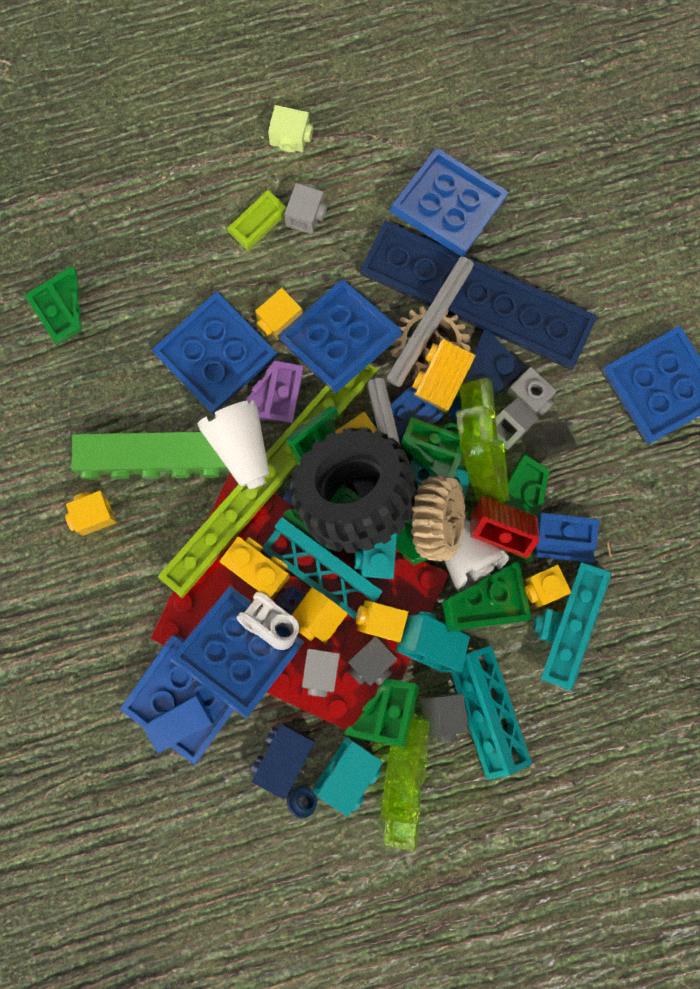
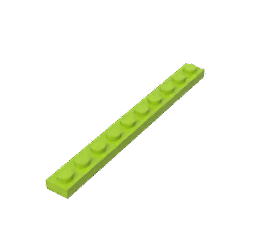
(243, 503)

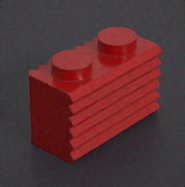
(504, 527)

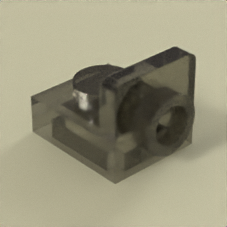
(549, 441)

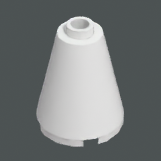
(239, 442)
(473, 560)

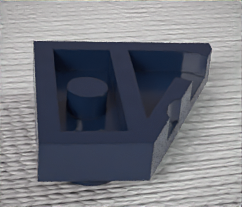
(494, 363)

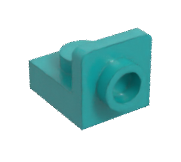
(547, 625)

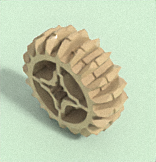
(446, 324)
(438, 518)

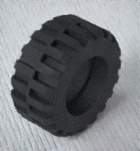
(343, 459)

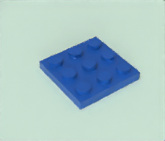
(449, 202)
(339, 335)
(214, 353)
(659, 384)
(230, 658)
(167, 687)

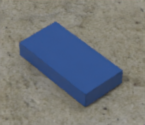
(178, 723)

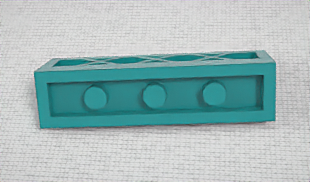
(322, 557)
(576, 627)
(485, 715)

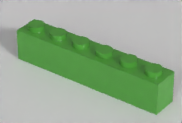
(145, 455)

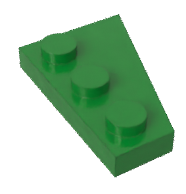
(527, 488)
(489, 602)

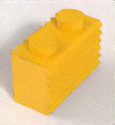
(444, 374)

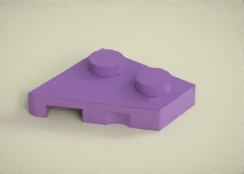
(278, 392)

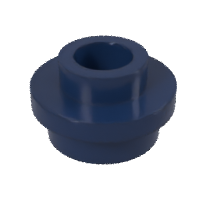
(308, 801)

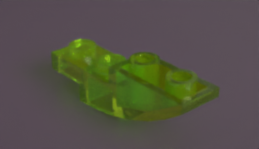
(479, 441)
(403, 788)

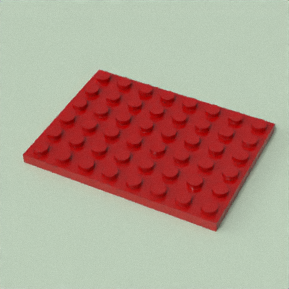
(410, 590)

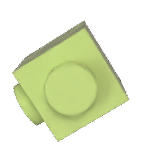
(289, 129)

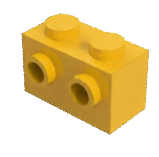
(254, 568)

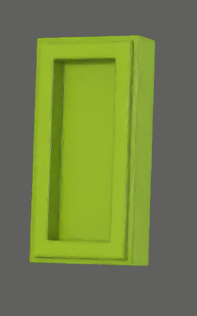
(257, 220)

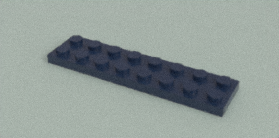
(485, 299)

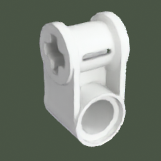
(267, 620)

